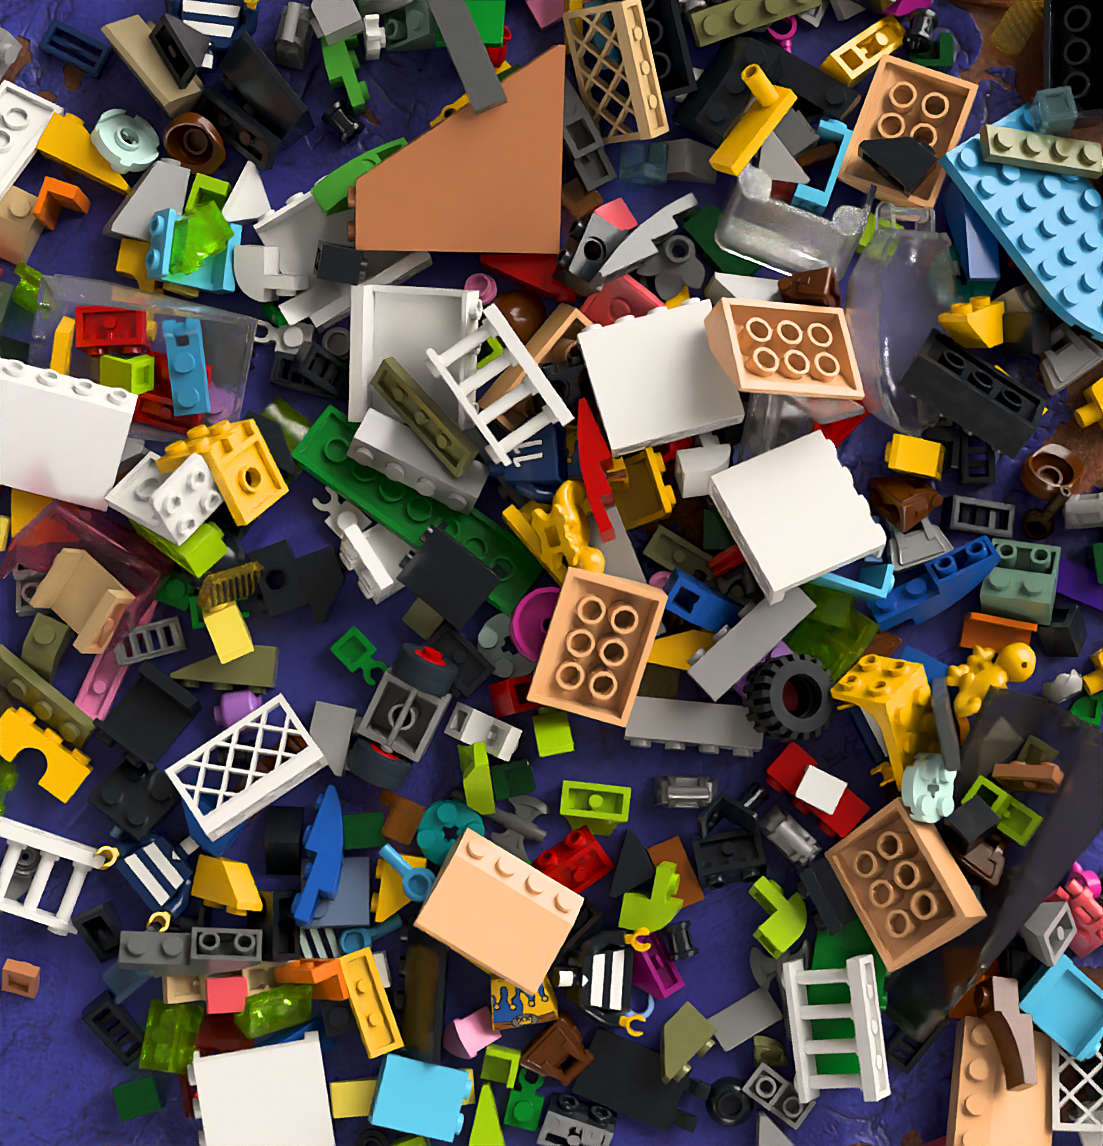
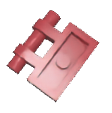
(1089, 929)

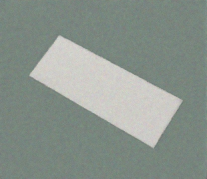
(309, 302)

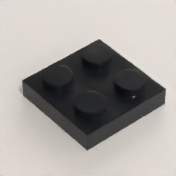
(136, 799)

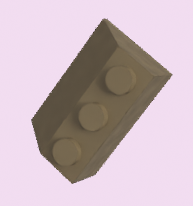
(134, 47)

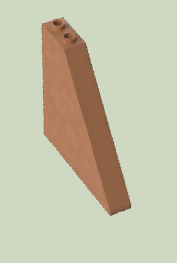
(474, 177)

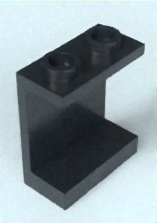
(448, 576)
(148, 717)

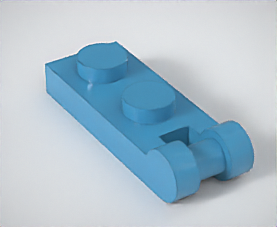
(187, 367)

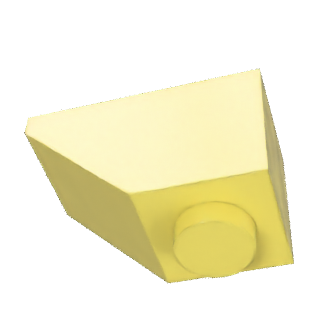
(228, 631)

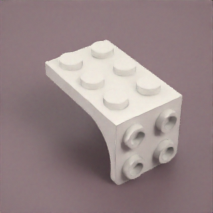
(167, 502)
(375, 559)

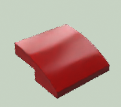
(156, 406)

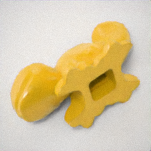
(567, 531)
(1013, 664)

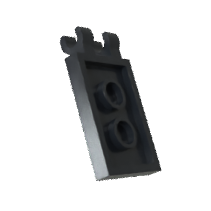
(629, 1081)

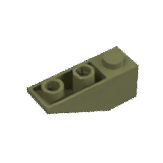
(253, 669)

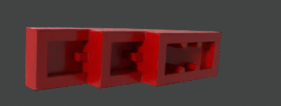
(594, 461)

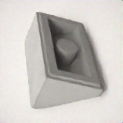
(745, 1018)

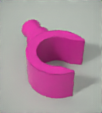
(784, 41)
(1087, 877)

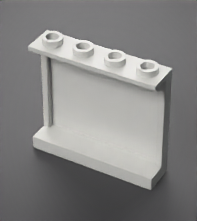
(297, 233)
(404, 325)
(658, 378)
(61, 434)
(795, 514)
(263, 1096)

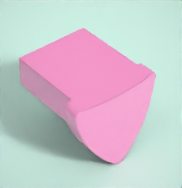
(470, 1034)

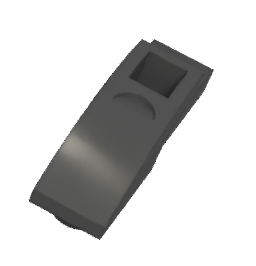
(584, 143)
(192, 953)

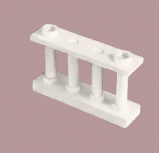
(513, 354)
(51, 848)
(864, 1012)

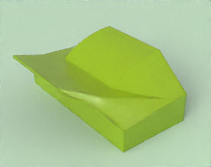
(476, 777)
(595, 805)

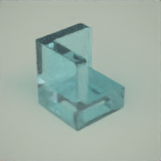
(1054, 111)
(644, 163)
(125, 981)

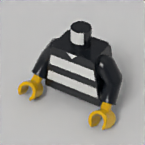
(601, 977)

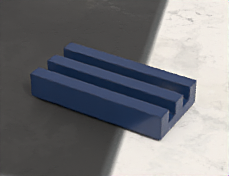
(100, 62)

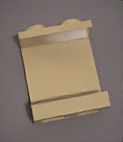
(84, 598)

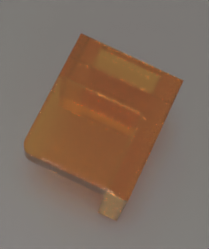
(577, 202)
(403, 817)

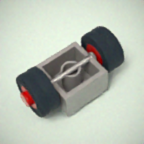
(402, 716)

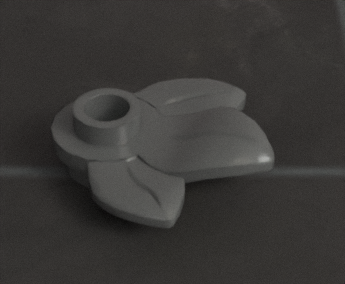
(674, 272)

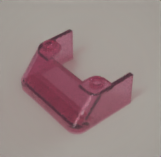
(119, 550)

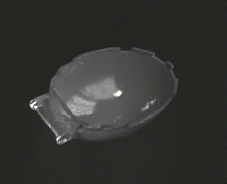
(892, 307)

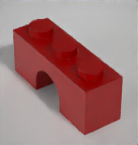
(786, 774)

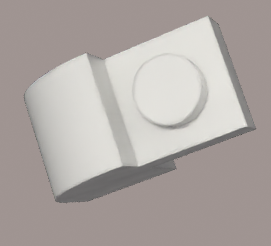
(259, 276)
(698, 463)
(474, 726)

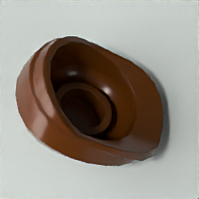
(194, 143)
(522, 311)
(1050, 469)

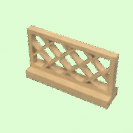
(636, 69)

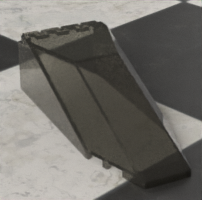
(1073, 816)

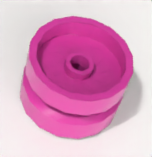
(527, 621)

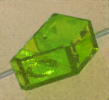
(197, 235)

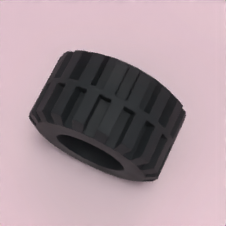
(767, 704)

